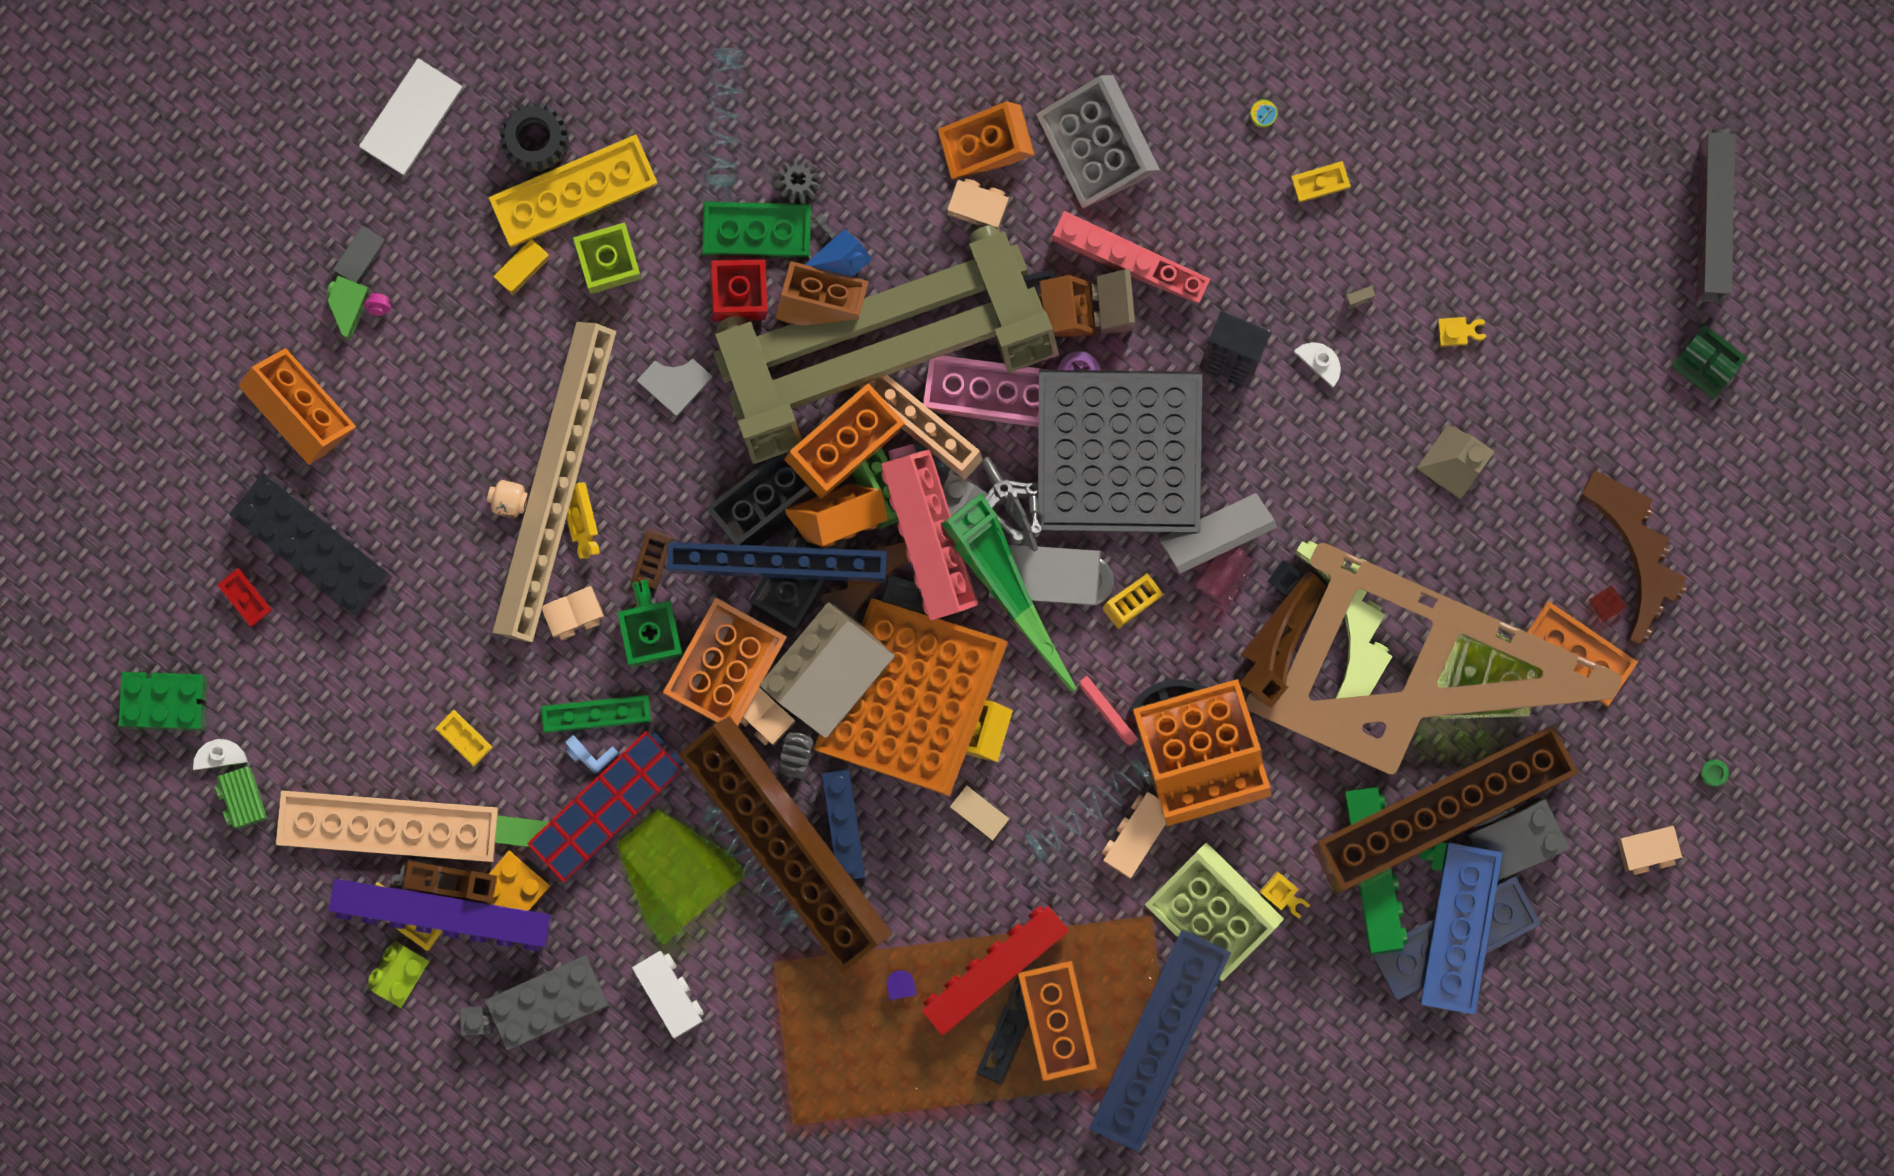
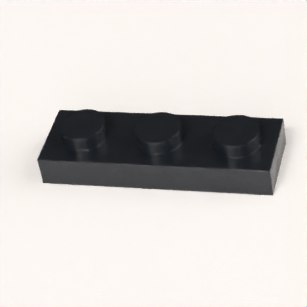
(909, 596)

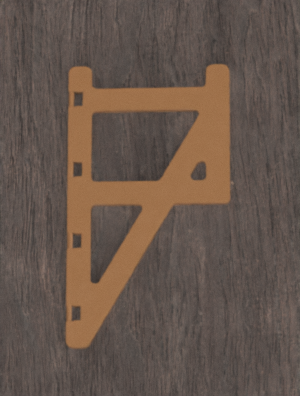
(1340, 720)

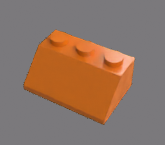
(838, 514)

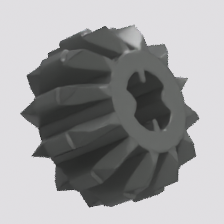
(797, 190)
(795, 755)

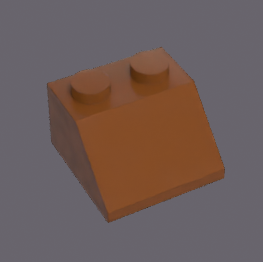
(1068, 306)

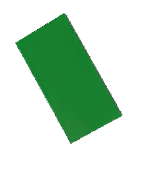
(756, 230)

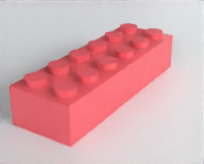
(921, 510)

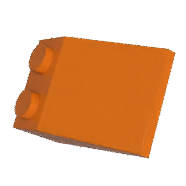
(986, 140)

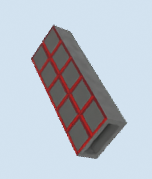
(1715, 216)

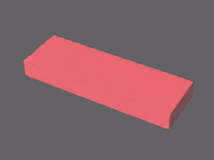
(1107, 711)

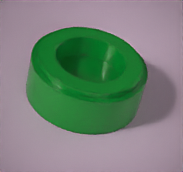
(1714, 773)

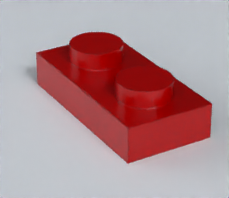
(245, 597)

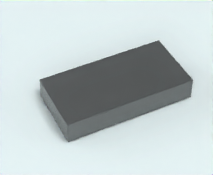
(359, 255)

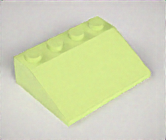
(1215, 906)

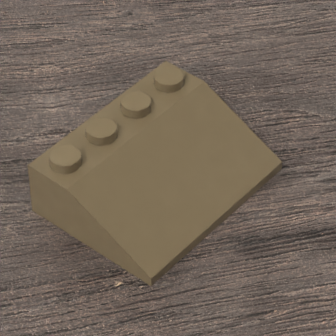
(827, 669)

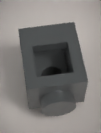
(475, 1021)

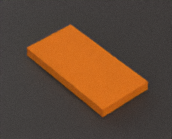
(1568, 633)

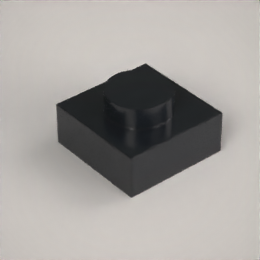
(1285, 578)

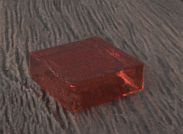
(1607, 603)

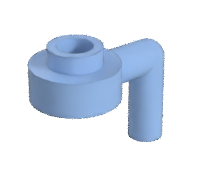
(577, 750)

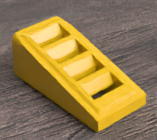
(1114, 613)

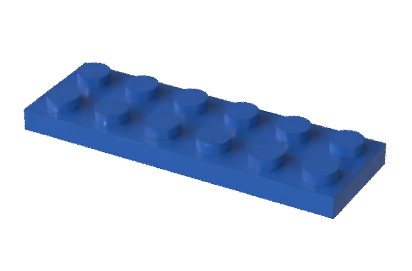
(1461, 928)

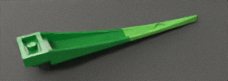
(986, 551)

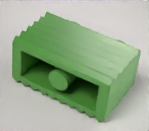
(241, 798)

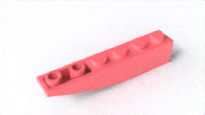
(1123, 254)

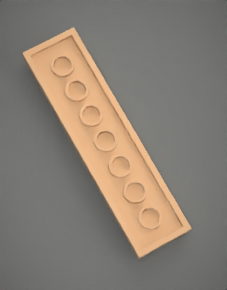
(387, 826)

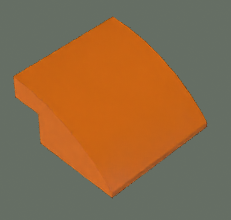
(1202, 752)

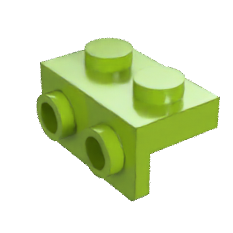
(397, 973)

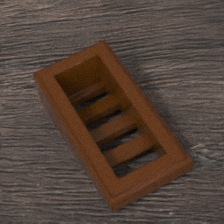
(659, 536)

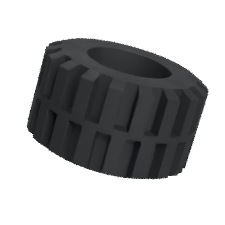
(530, 116)

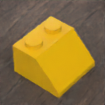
(990, 732)

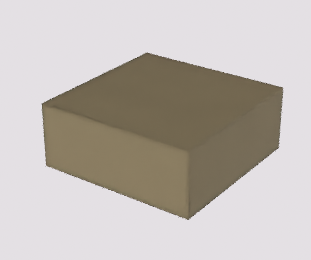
(1359, 297)

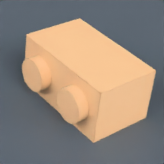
(977, 204)
(1649, 849)

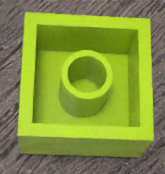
(607, 258)

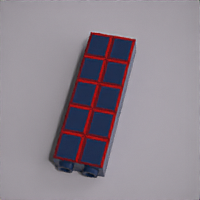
(607, 806)

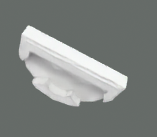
(1320, 360)
(219, 754)

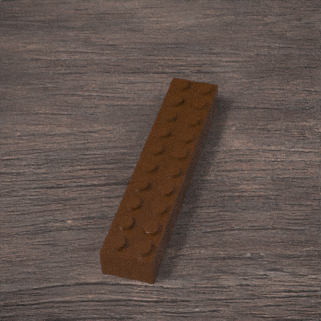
(1444, 810)
(785, 844)

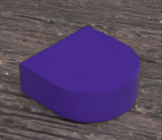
(900, 985)

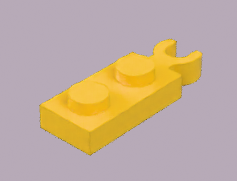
(582, 522)

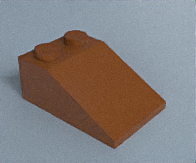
(819, 296)

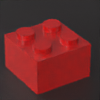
(738, 289)

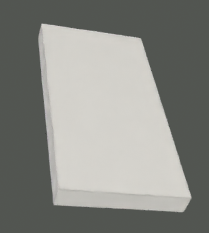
(411, 117)

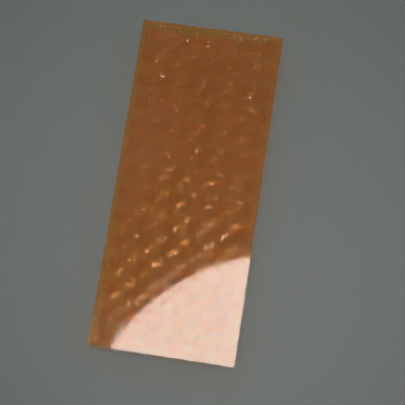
(872, 1055)

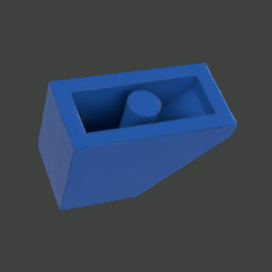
(842, 255)

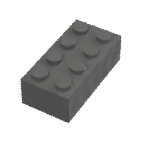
(547, 1003)

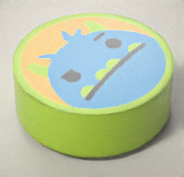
(1263, 113)

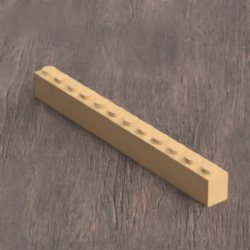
(554, 481)

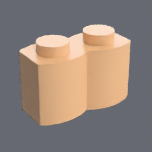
(572, 613)
(767, 718)

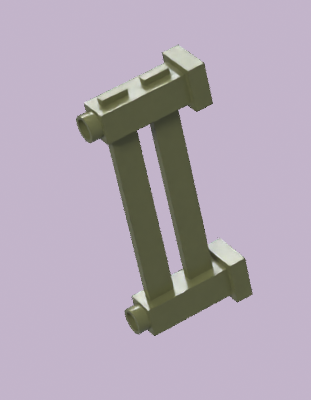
(1013, 316)

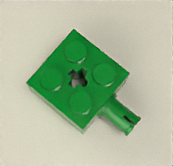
(642, 617)

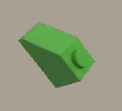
(347, 304)

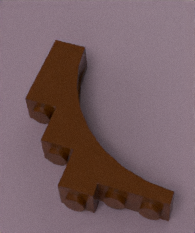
(1655, 582)

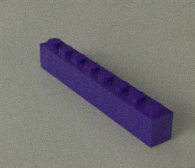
(440, 913)

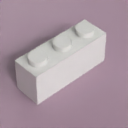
(669, 993)

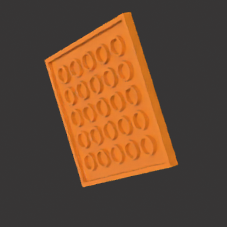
(923, 704)

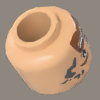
(507, 499)

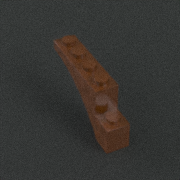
(858, 591)
(1275, 642)

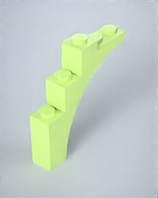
(1362, 619)

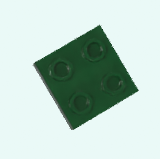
(1709, 362)

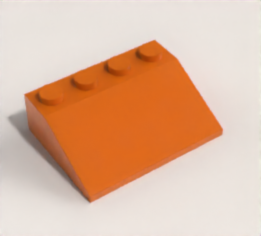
(724, 664)

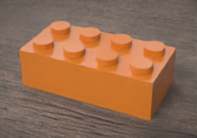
(844, 441)
(1057, 1021)

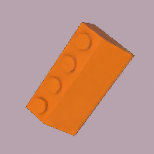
(296, 405)

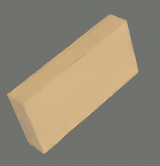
(979, 813)

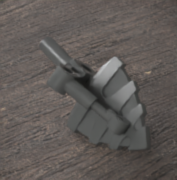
(1007, 493)

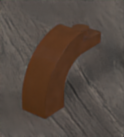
(449, 881)

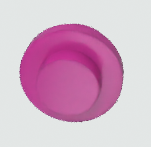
(377, 304)

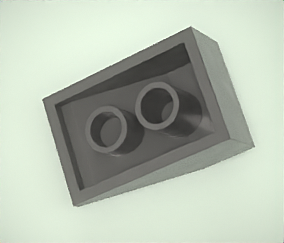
(1522, 836)

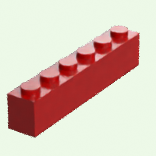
(995, 970)

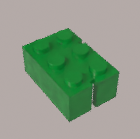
(163, 701)

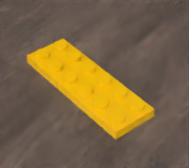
(573, 191)

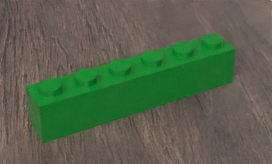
(1377, 894)

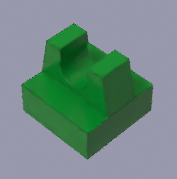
(1435, 856)

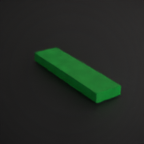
(596, 714)

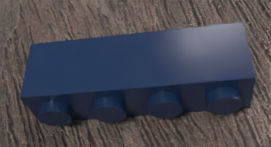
(844, 822)

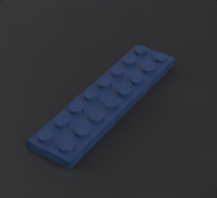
(1160, 1040)

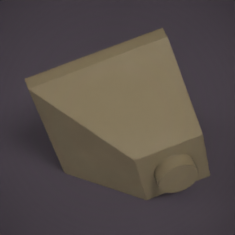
(1455, 460)

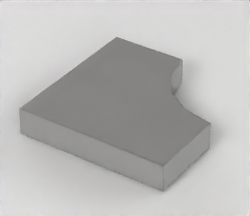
(675, 385)

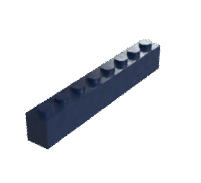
(776, 562)

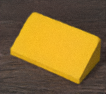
(521, 267)

